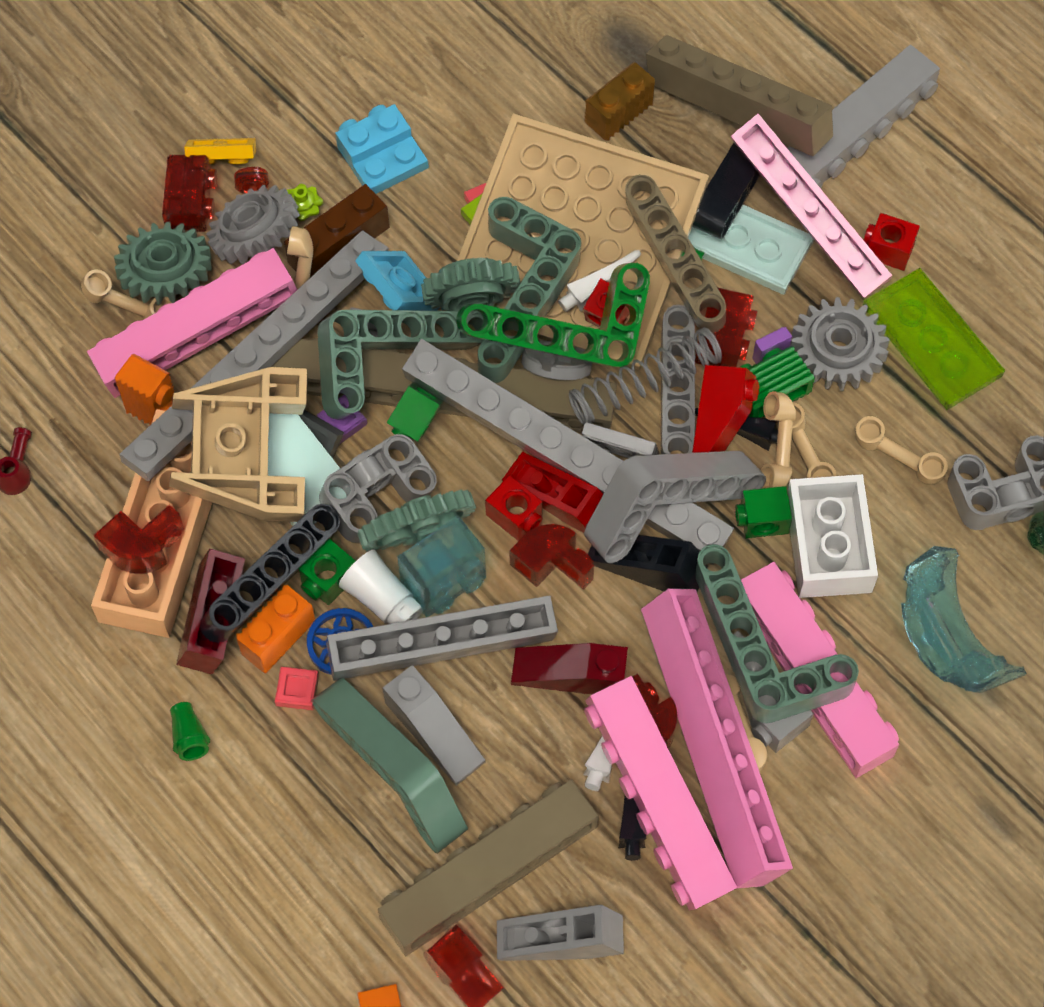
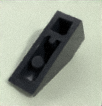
(656, 563)

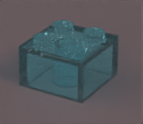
(443, 566)

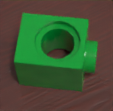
(414, 412)
(764, 512)
(329, 558)

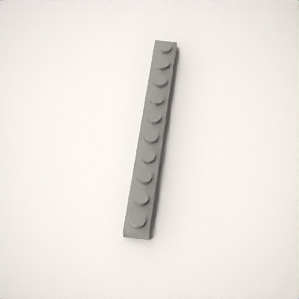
(257, 351)

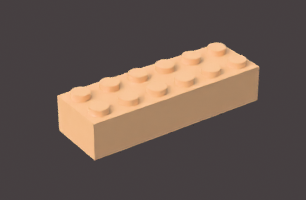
(153, 599)

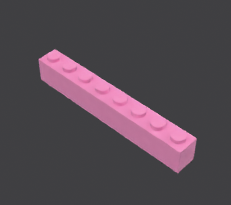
(716, 739)

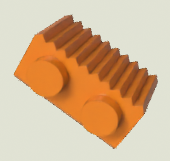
(144, 388)
(275, 628)

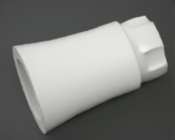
(380, 590)

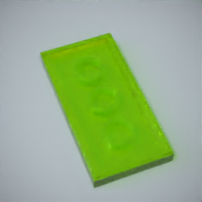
(934, 338)

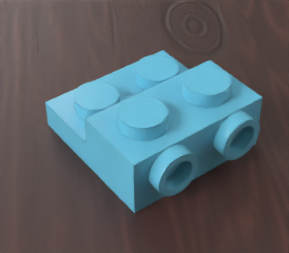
(380, 148)
(395, 279)

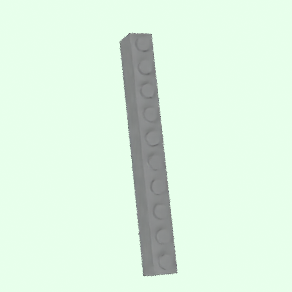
(548, 439)

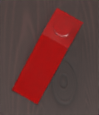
(723, 406)
(560, 492)

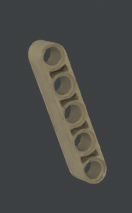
(670, 238)

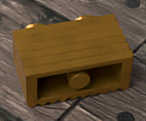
(619, 101)

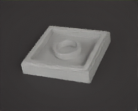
(618, 442)

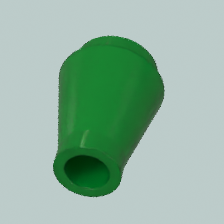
(188, 734)

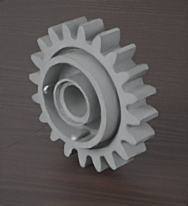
(253, 224)
(863, 339)

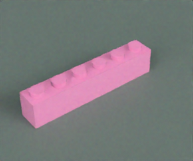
(811, 207)
(198, 318)
(797, 640)
(660, 794)

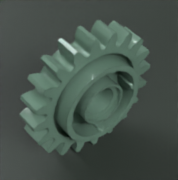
(162, 262)
(470, 282)

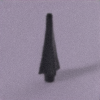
(758, 430)
(631, 834)

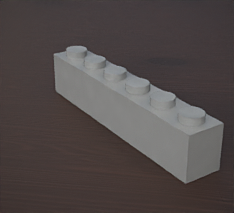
(871, 112)
(441, 637)

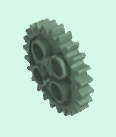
(415, 520)

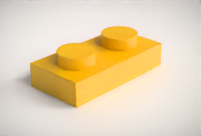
(235, 149)

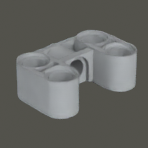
(371, 473)
(1005, 498)

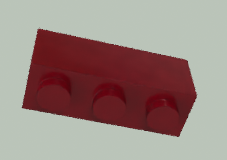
(214, 576)

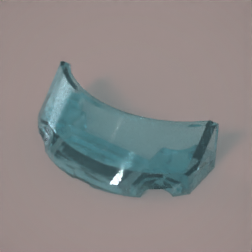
(940, 630)

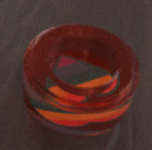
(250, 178)

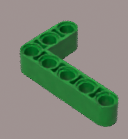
(565, 332)

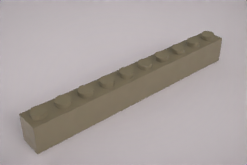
(387, 383)

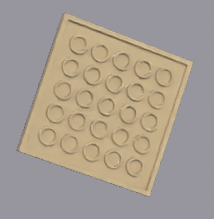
(584, 189)

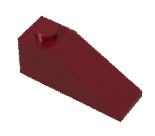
(569, 667)

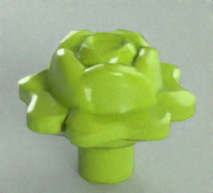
(307, 201)

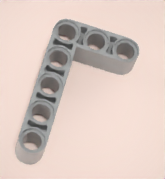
(660, 480)

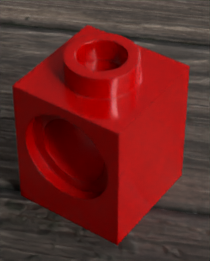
(897, 230)
(595, 305)
(513, 494)

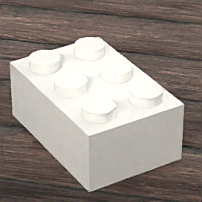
(831, 536)

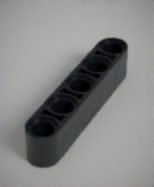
(726, 194)
(259, 583)

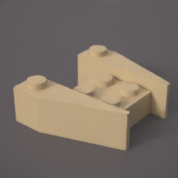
(232, 443)

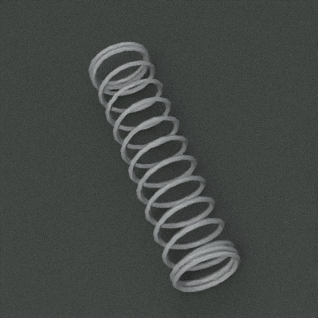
(588, 415)

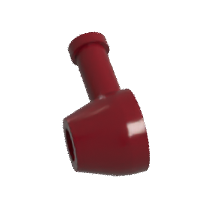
(20, 478)

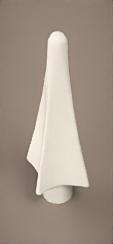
(581, 289)
(597, 768)

